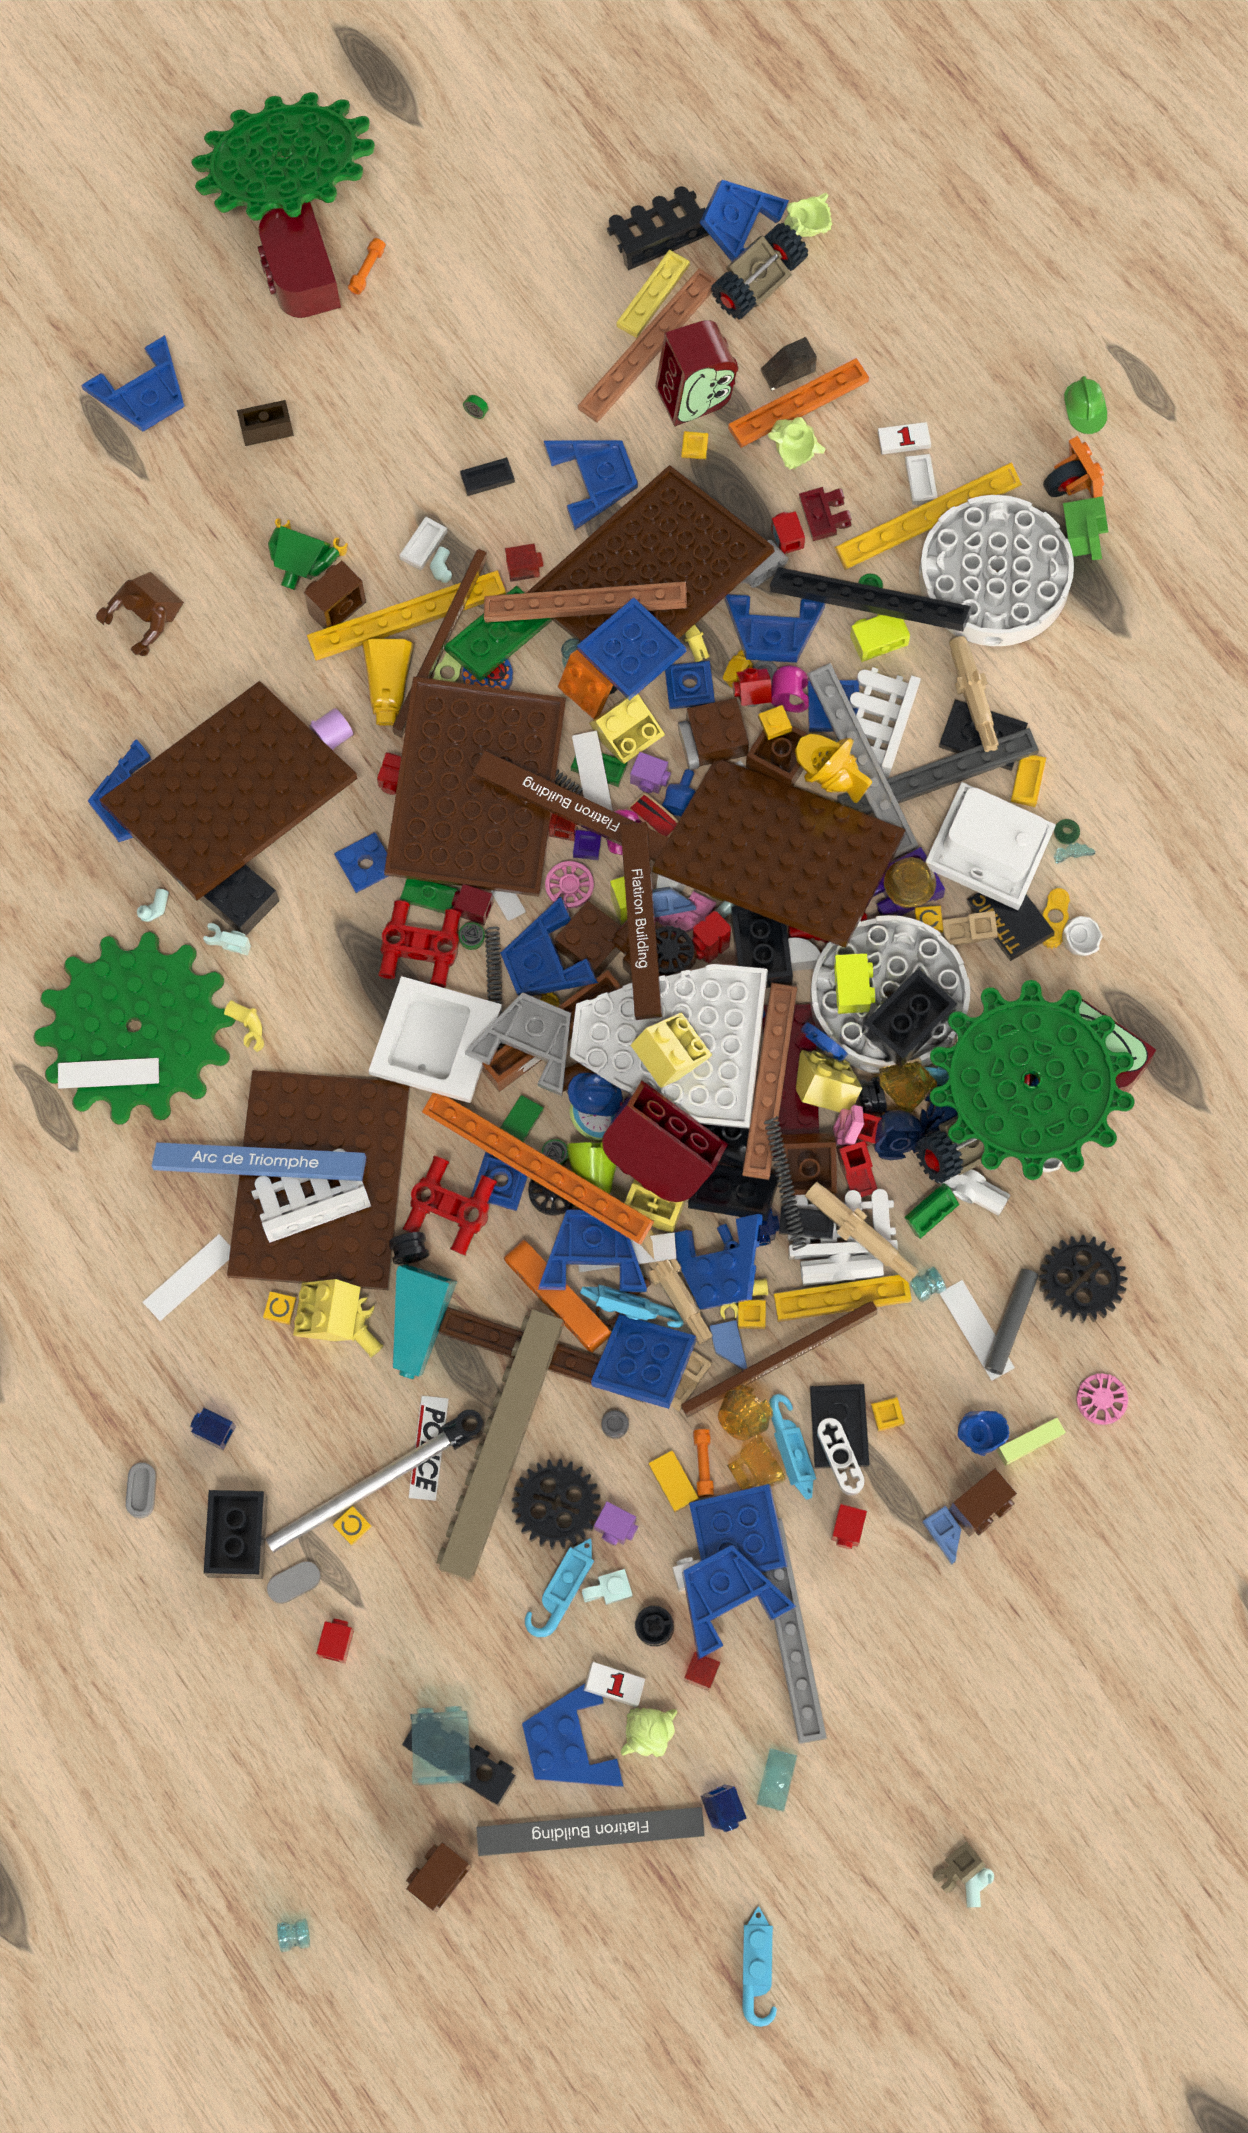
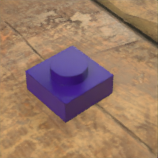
(586, 845)

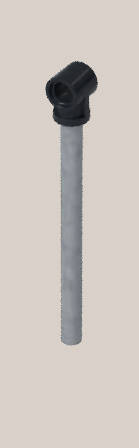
(452, 1435)

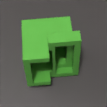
(1084, 523)

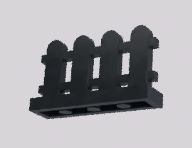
(658, 241)

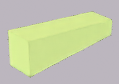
(1030, 1441)

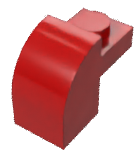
(856, 1167)

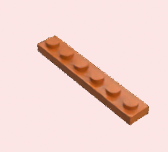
(799, 402)

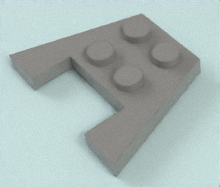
(531, 1028)

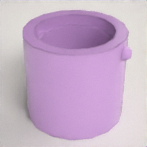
(332, 728)

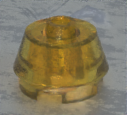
(910, 882)
(744, 1414)

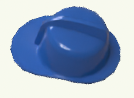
(594, 1095)

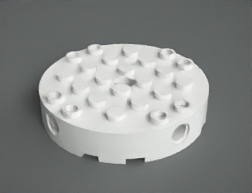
(1003, 536)
(897, 950)

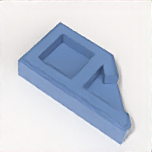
(669, 901)
(728, 1343)
(945, 1532)

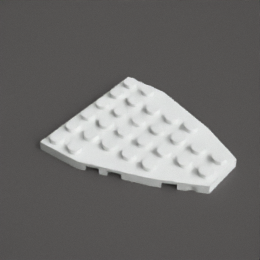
(723, 1009)

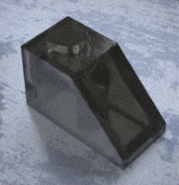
(790, 364)

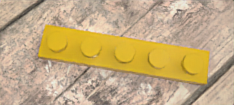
(841, 1297)

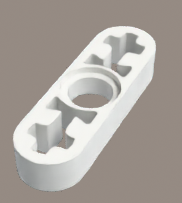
(826, 1440)

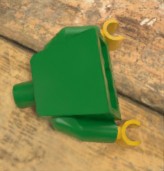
(301, 554)

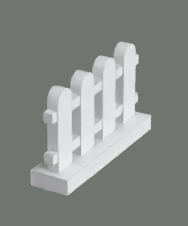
(887, 710)
(306, 1212)
(827, 1247)

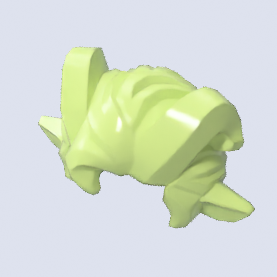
(809, 216)
(795, 441)
(648, 1731)

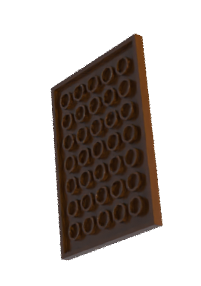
(662, 537)
(228, 790)
(455, 824)
(779, 851)
(323, 1116)

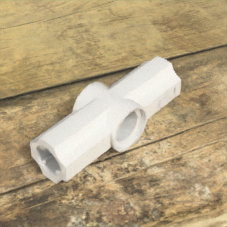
(974, 1189)
(840, 1269)

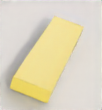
(653, 293)

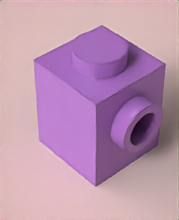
(649, 773)
(615, 1524)

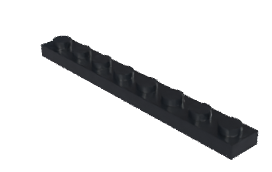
(870, 599)

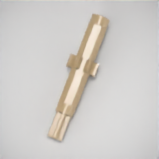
(972, 686)
(853, 1225)
(667, 1275)

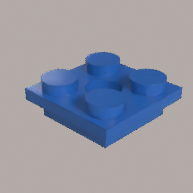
(684, 697)
(352, 855)
(508, 1195)

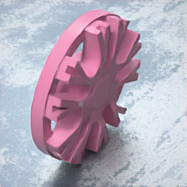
(569, 883)
(1102, 1399)

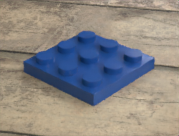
(631, 648)
(643, 1361)
(742, 1520)

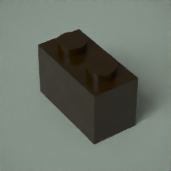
(265, 423)

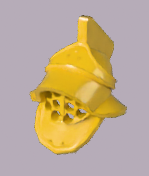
(838, 769)

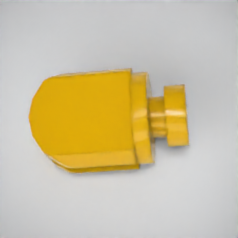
(736, 664)

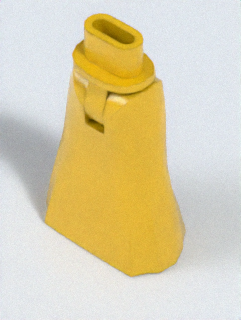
(387, 671)

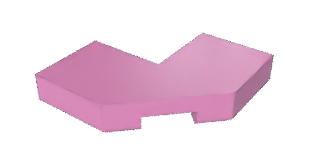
(689, 919)
(848, 1126)

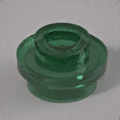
(1063, 837)

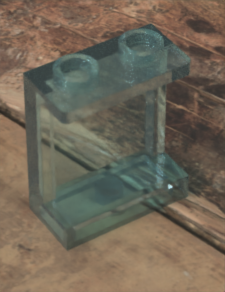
(440, 1746)

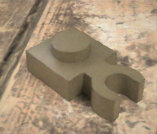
(963, 1865)

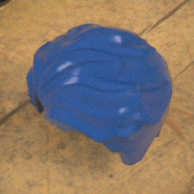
(983, 1431)

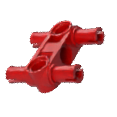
(419, 944)
(449, 1205)

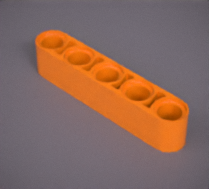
(562, 1303)

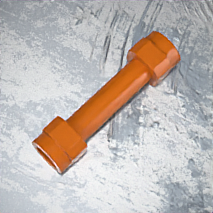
(375, 250)
(704, 1485)

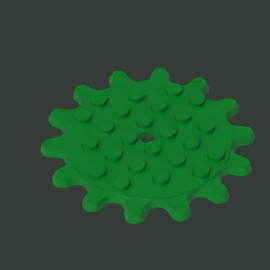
(250, 164)
(146, 988)
(1042, 1040)

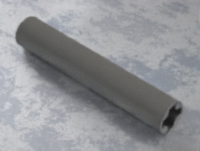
(1011, 1321)

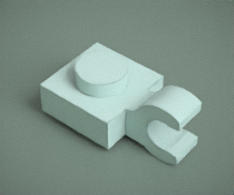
(231, 941)
(612, 1587)

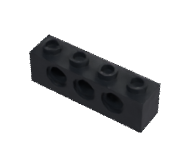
(493, 1789)

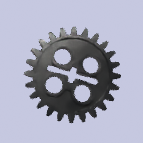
(1100, 1295)
(546, 1527)

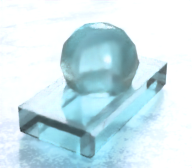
(776, 1780)

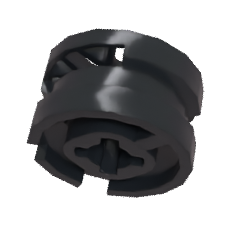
(872, 1096)
(408, 1248)
(654, 1626)

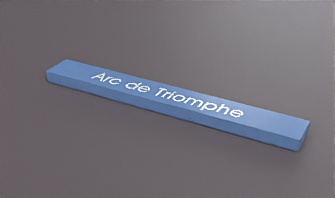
(259, 1161)

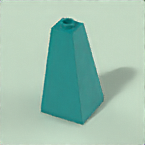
(419, 1312)

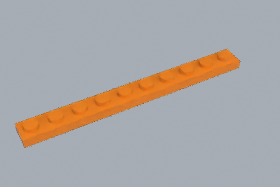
(539, 1167)

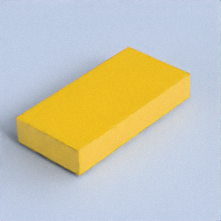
(1028, 780)
(673, 1481)

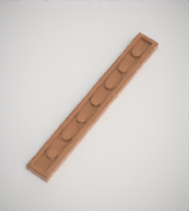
(646, 346)
(583, 601)
(769, 1079)

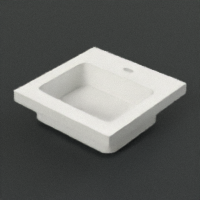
(990, 845)
(428, 1039)

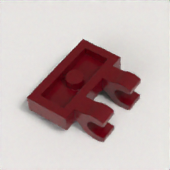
(818, 514)

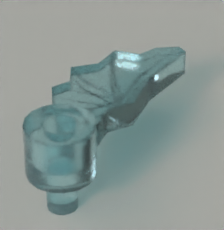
(1073, 851)

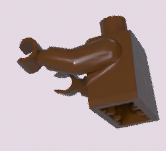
(149, 601)

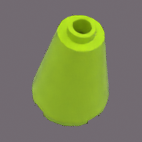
(592, 1164)

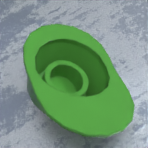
(1086, 406)

